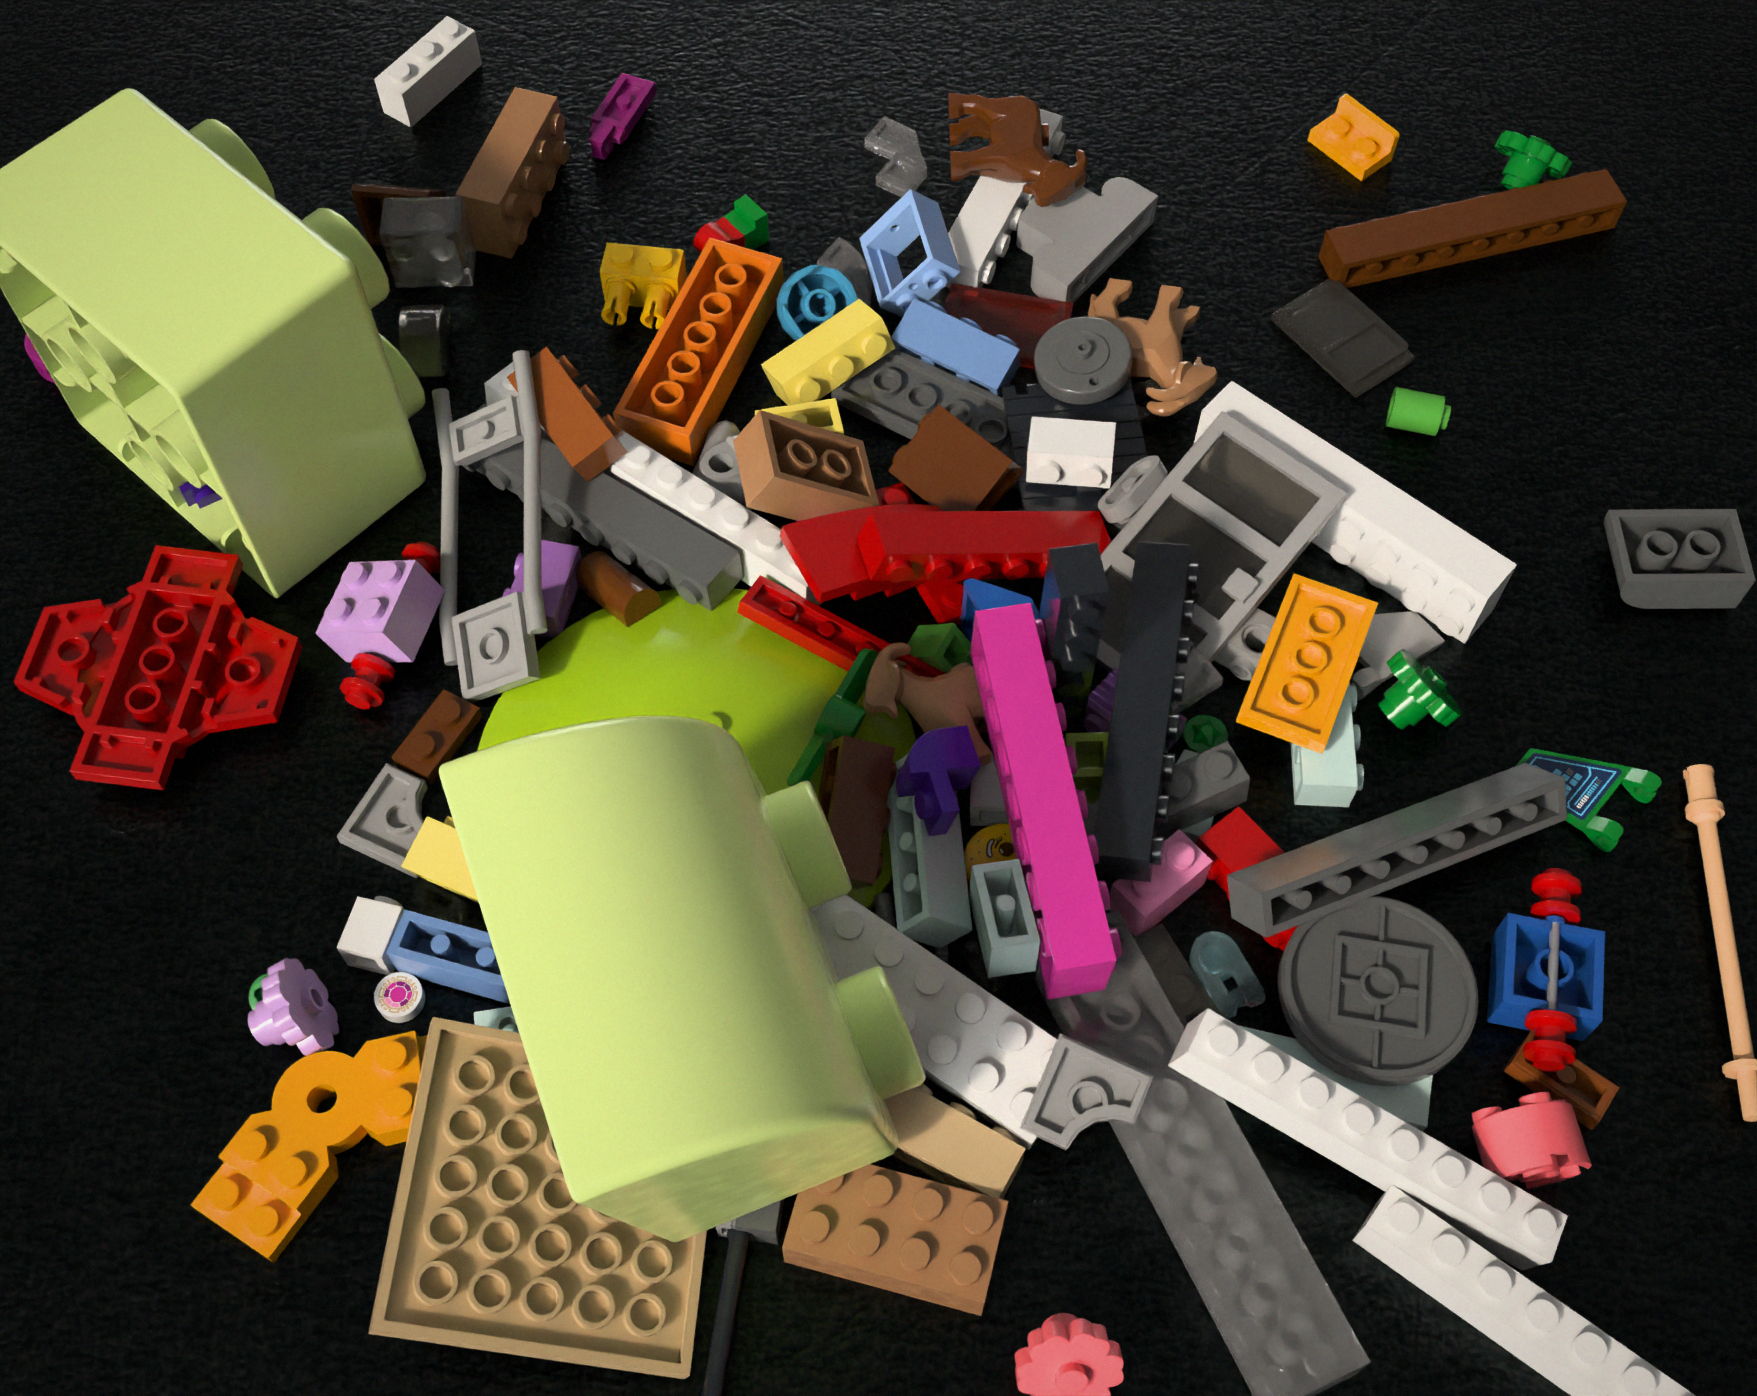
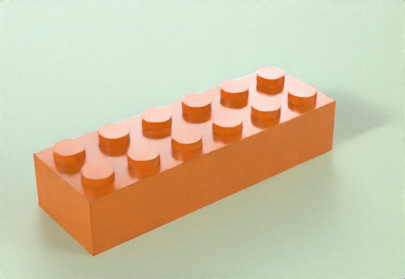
(700, 350)

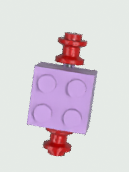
(381, 618)

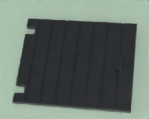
(1128, 442)

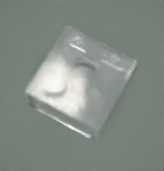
(428, 241)

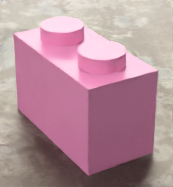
(1179, 876)

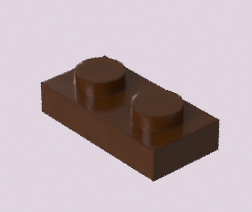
(437, 736)

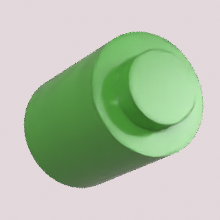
(1417, 411)

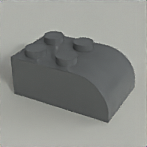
(1679, 557)

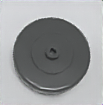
(1083, 360)

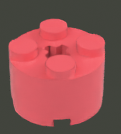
(1531, 1142)

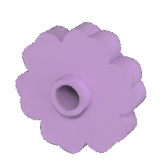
(294, 1009)

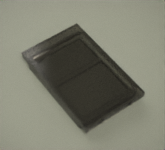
(1344, 336)

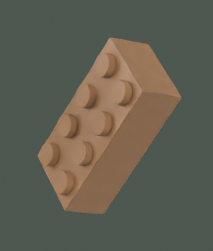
(514, 171)
(899, 1235)

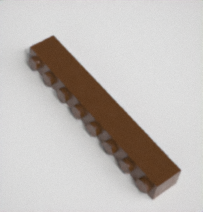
(1471, 228)

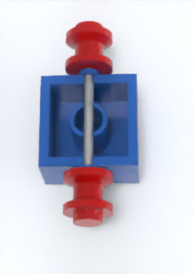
(1548, 972)

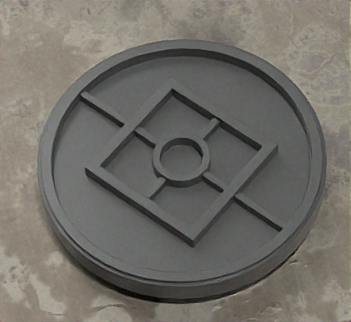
(1378, 992)

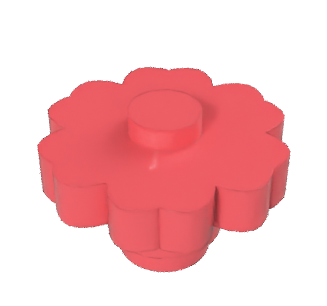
(1068, 1359)

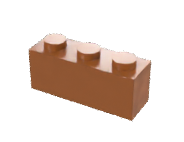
(572, 417)

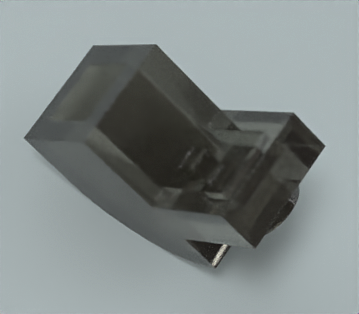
(424, 338)

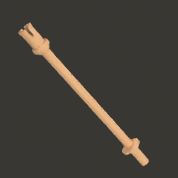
(1705, 812)

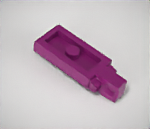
(619, 113)

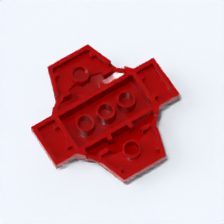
(158, 667)

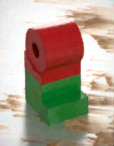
(742, 227)

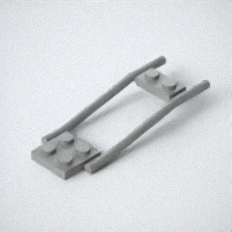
(495, 640)

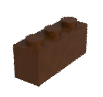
(855, 803)

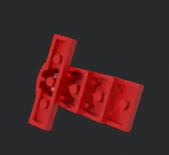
(833, 565)

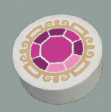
(399, 997)

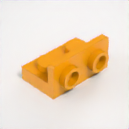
(1355, 138)

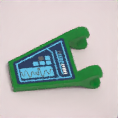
(1589, 788)

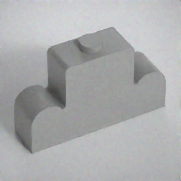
(1082, 236)

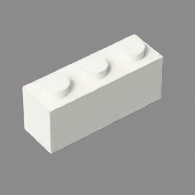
(428, 71)

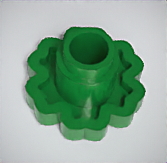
(1529, 160)
(1417, 693)

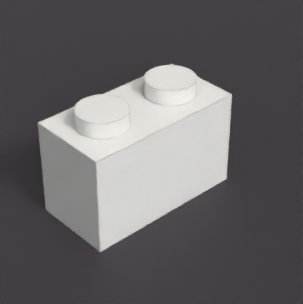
(1070, 452)

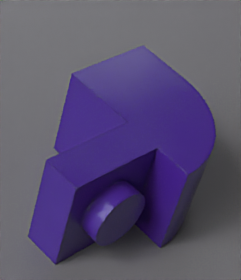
(933, 770)

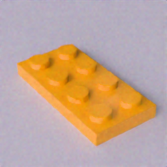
(1307, 663)

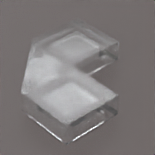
(900, 145)

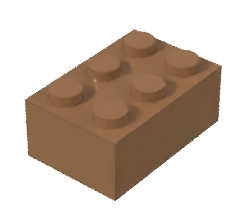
(801, 469)

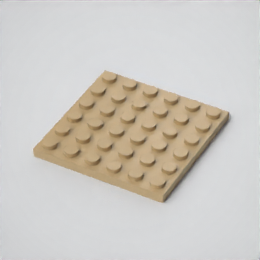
(496, 1247)

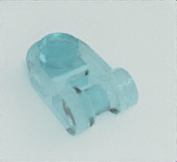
(1217, 958)

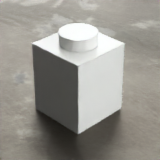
(370, 934)

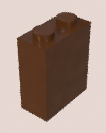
(954, 465)

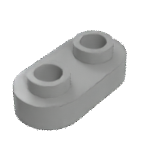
(1132, 489)

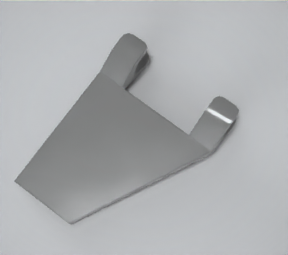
(1384, 639)

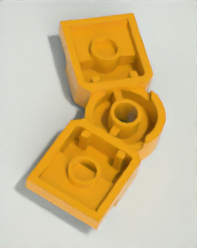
(285, 1156)

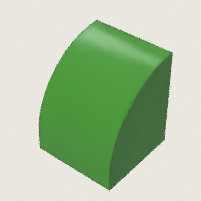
(940, 646)

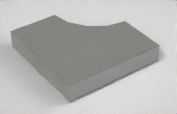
(387, 818)
(1082, 1089)

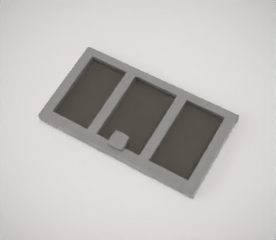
(1247, 522)

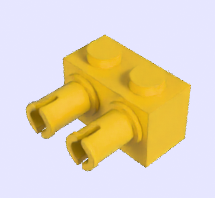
(641, 279)

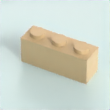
(952, 1145)

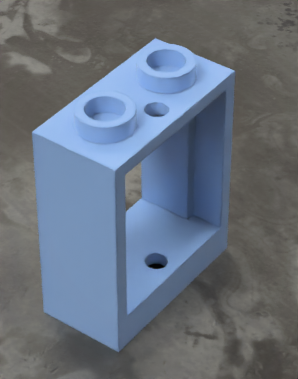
(882, 245)

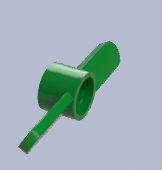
(838, 717)

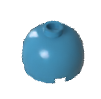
(812, 298)

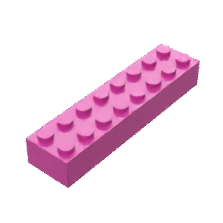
(1042, 801)

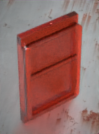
(1008, 314)

